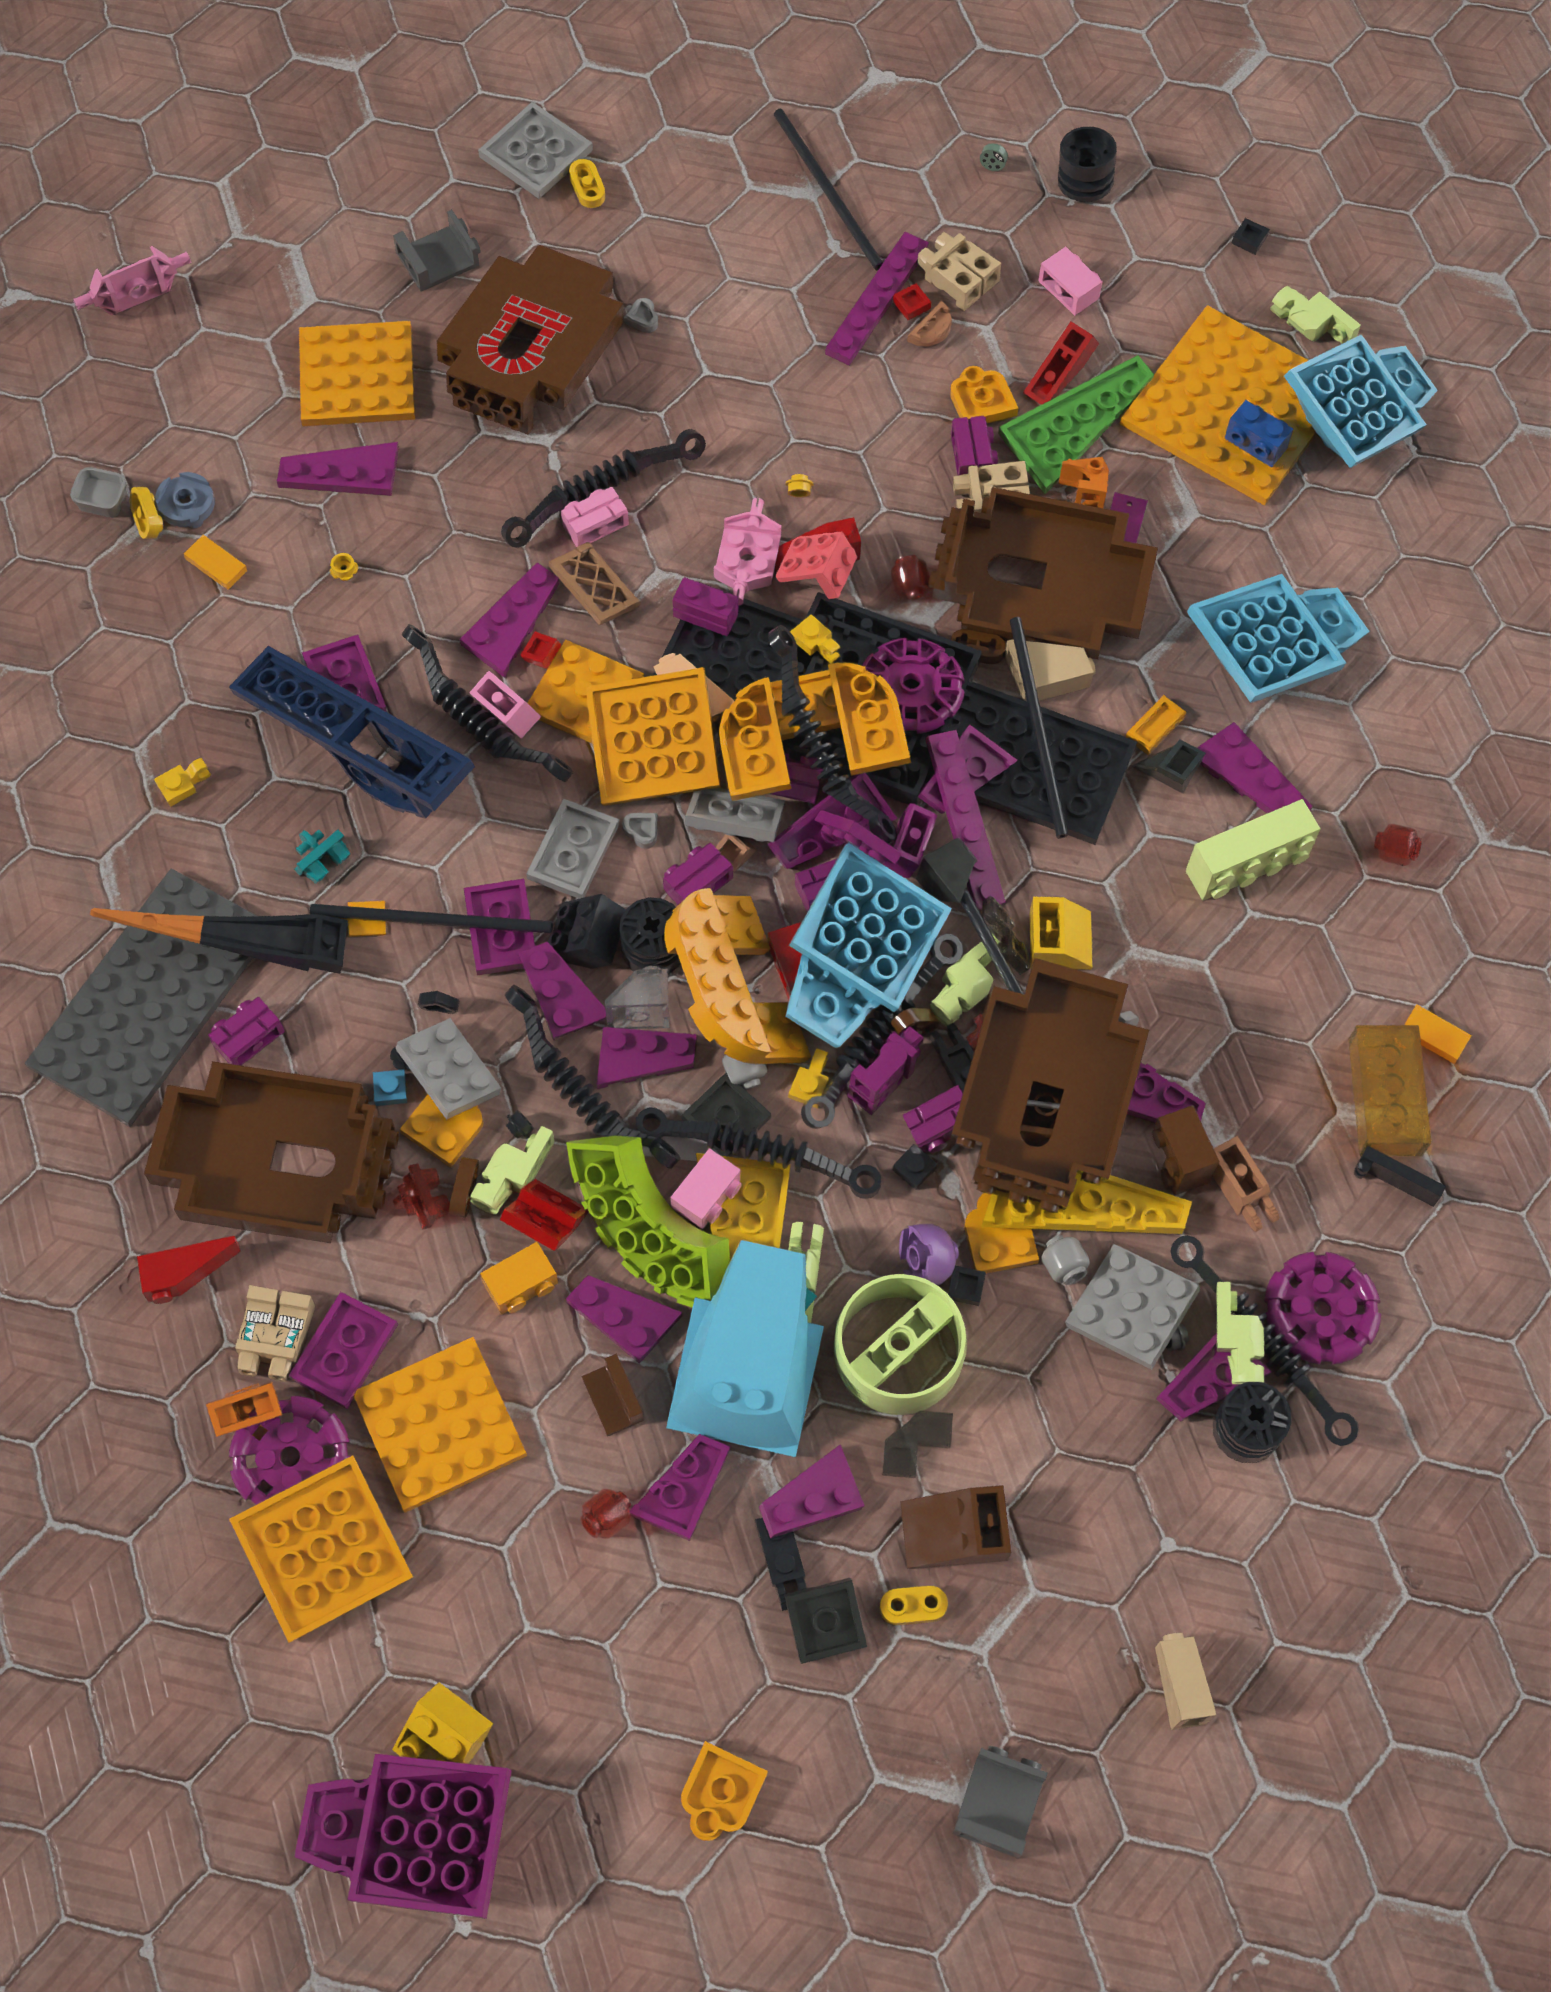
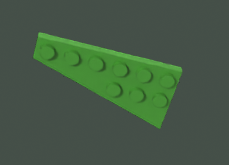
(1073, 420)

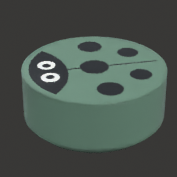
(993, 157)

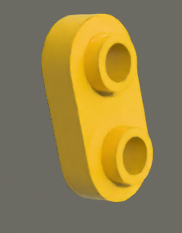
(590, 187)
(145, 513)
(914, 1605)

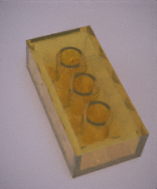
(1389, 1089)

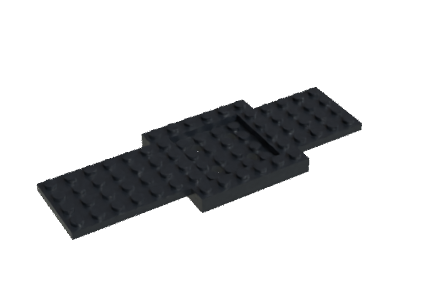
(1084, 757)

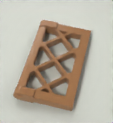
(587, 601)

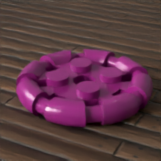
(918, 667)
(1336, 1295)
(283, 1436)

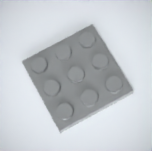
(535, 150)
(1132, 1306)

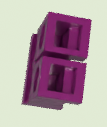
(897, 1059)

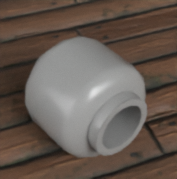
(744, 1073)
(1065, 1260)

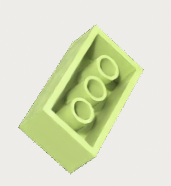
(1252, 850)

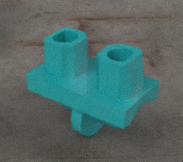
(332, 846)

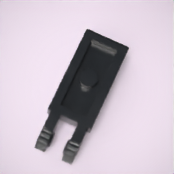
(956, 1058)
(782, 1560)

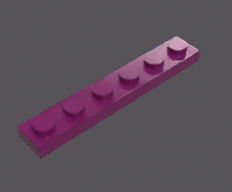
(876, 299)
(964, 814)

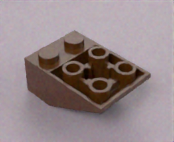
(956, 1528)

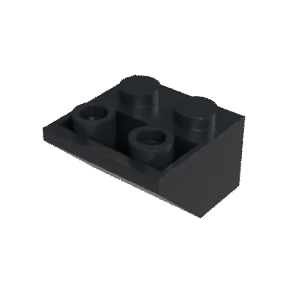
(587, 931)

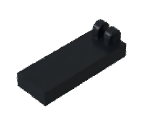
(1399, 1176)

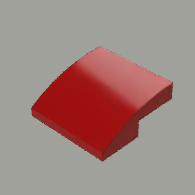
(544, 1214)

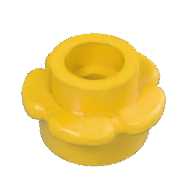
(799, 485)
(340, 561)

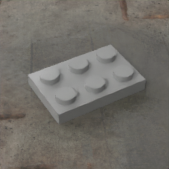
(749, 817)
(572, 849)
(448, 1068)

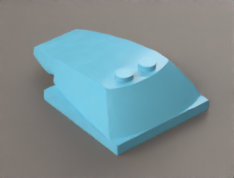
(1362, 398)
(1275, 637)
(860, 945)
(750, 1354)

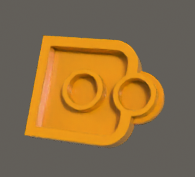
(983, 395)
(440, 1136)
(997, 1247)
(720, 1792)

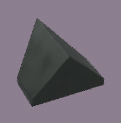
(1173, 765)
(946, 871)

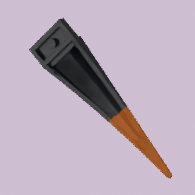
(286, 940)

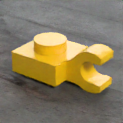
(814, 636)
(178, 784)
(810, 1081)

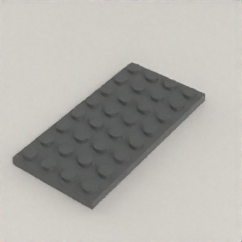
(141, 1006)

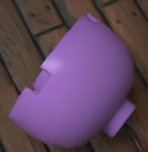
(928, 1252)

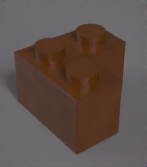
(1187, 1149)

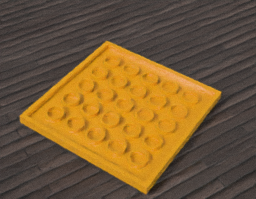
(1204, 385)

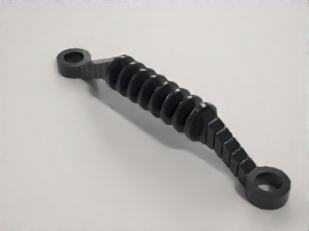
(633, 462)
(794, 704)
(469, 714)
(874, 1035)
(546, 1059)
(803, 1156)
(1278, 1354)

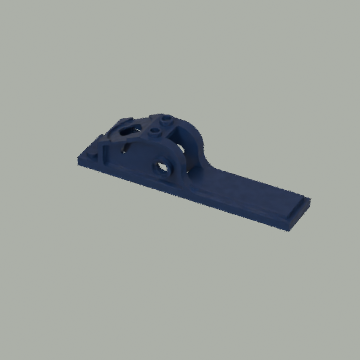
(337, 716)

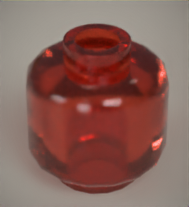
(910, 577)
(1398, 844)
(605, 1513)

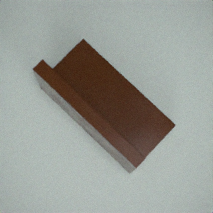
(613, 1396)

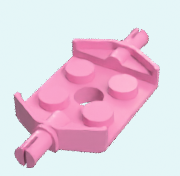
(116, 292)
(752, 535)

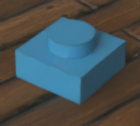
(390, 1087)

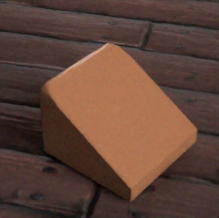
(735, 850)

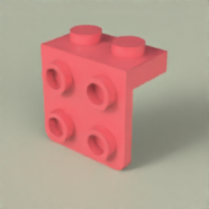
(821, 557)

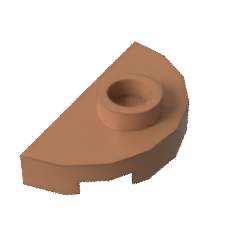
(932, 328)

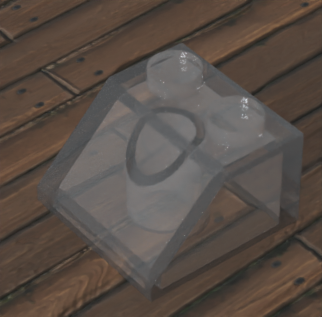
(640, 1001)

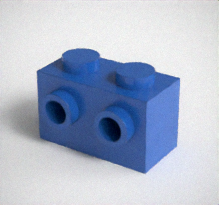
(1258, 433)

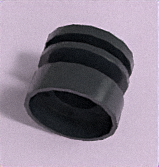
(1087, 164)
(638, 943)
(1247, 1439)

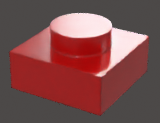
(912, 301)
(541, 650)

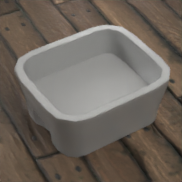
(99, 491)

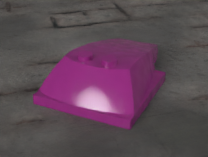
(410, 1833)

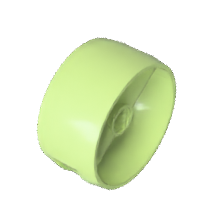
(916, 1328)

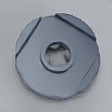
(187, 514)

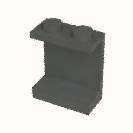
(438, 254)
(1000, 1801)

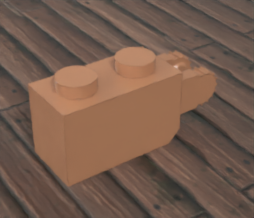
(1243, 1183)

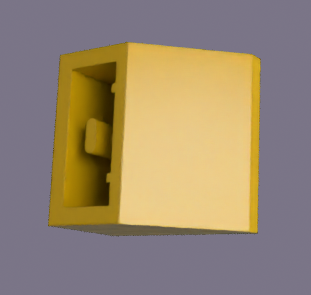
(1060, 932)
(442, 1728)

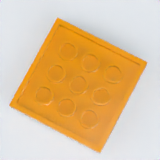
(356, 373)
(653, 736)
(439, 1424)
(321, 1548)

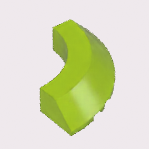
(642, 1224)

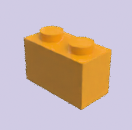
(519, 1279)

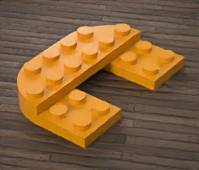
(842, 699)
(707, 937)

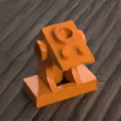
(1089, 478)
(232, 1411)

